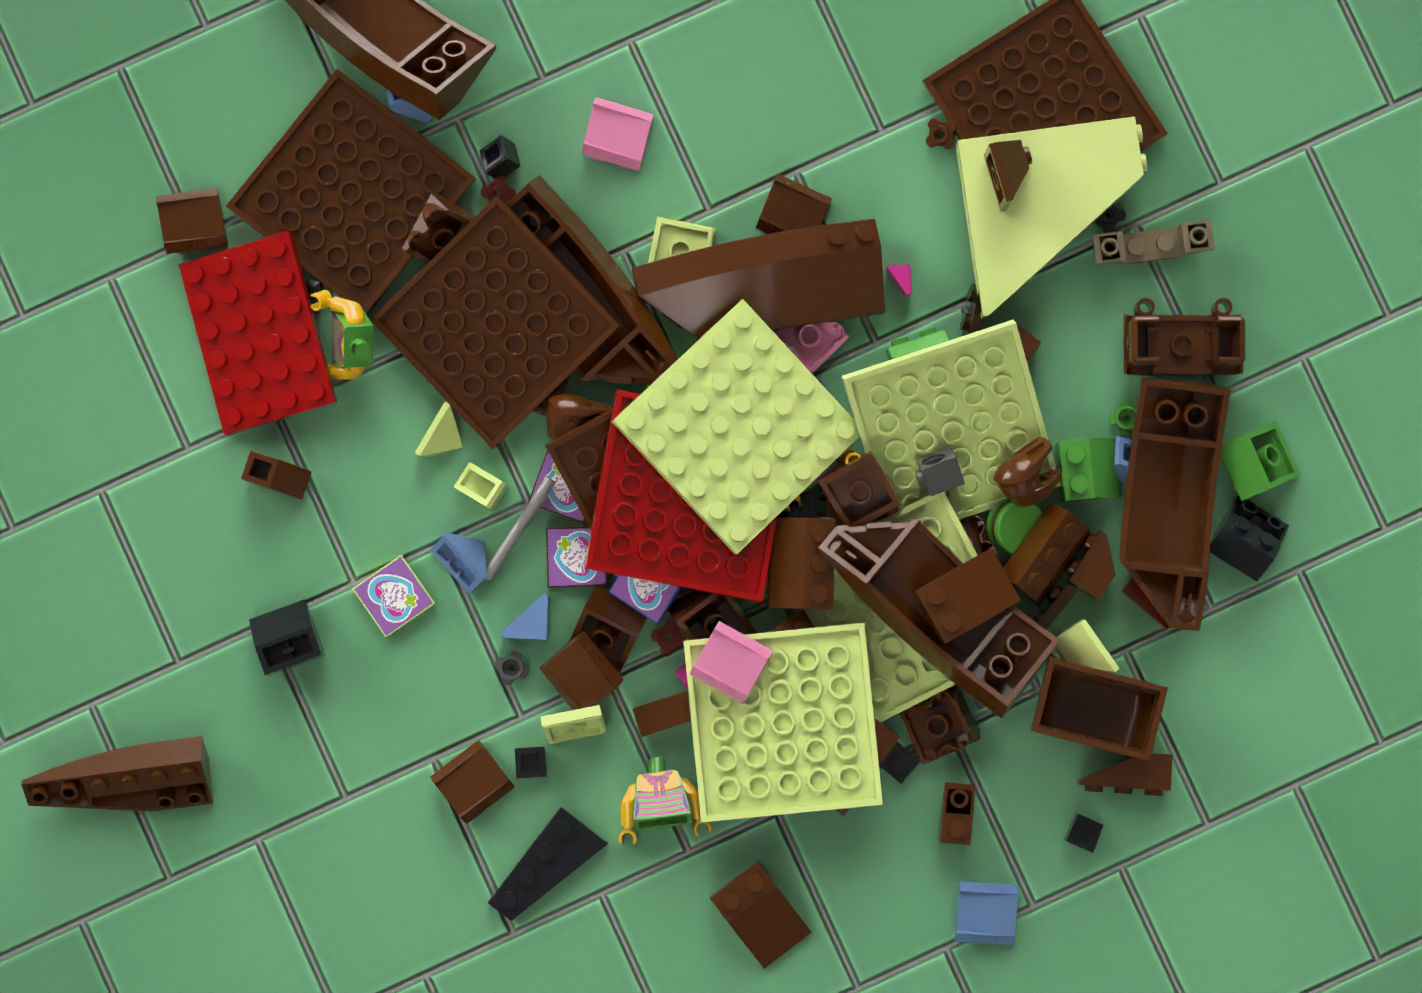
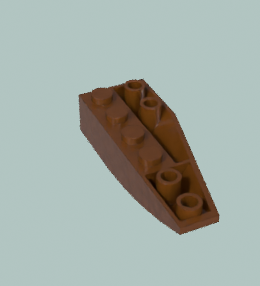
(128, 778)

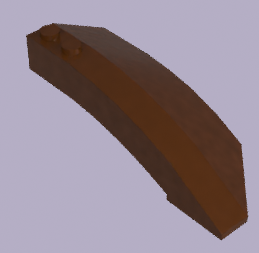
(402, 47)
(781, 275)
(639, 347)
(1173, 494)
(895, 559)

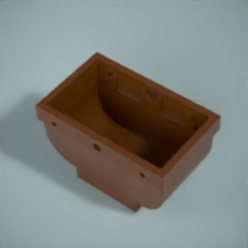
(1099, 709)

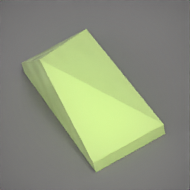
(441, 435)

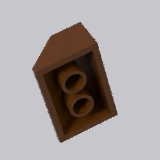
(1046, 553)
(797, 569)

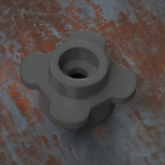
(519, 671)

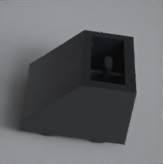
(1248, 538)
(286, 638)

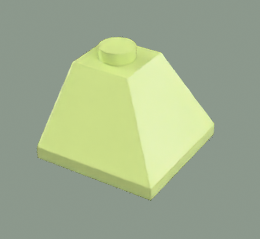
(1083, 647)

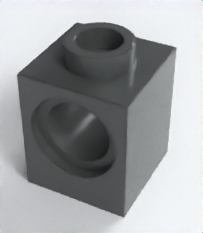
(939, 472)

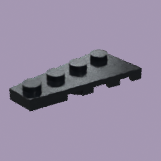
(549, 860)

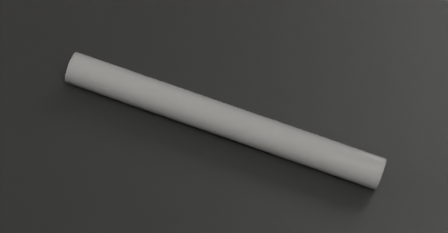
(519, 527)

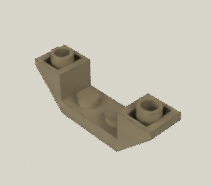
(1153, 245)

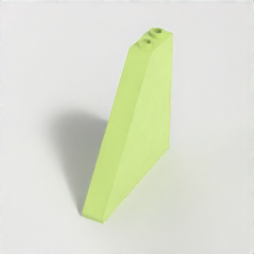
(1068, 186)

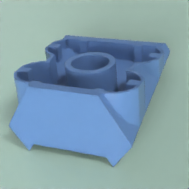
(986, 913)

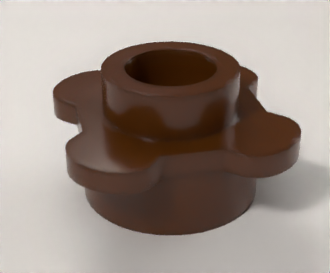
(947, 128)

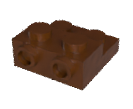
(861, 491)

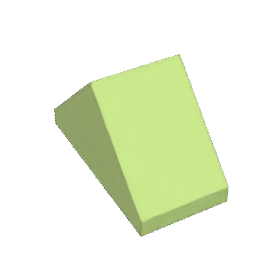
(481, 486)

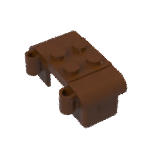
(1183, 342)

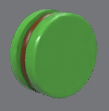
(1010, 524)

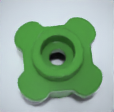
(1116, 418)

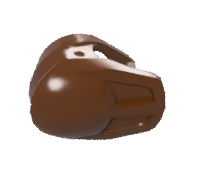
(568, 410)
(1021, 477)

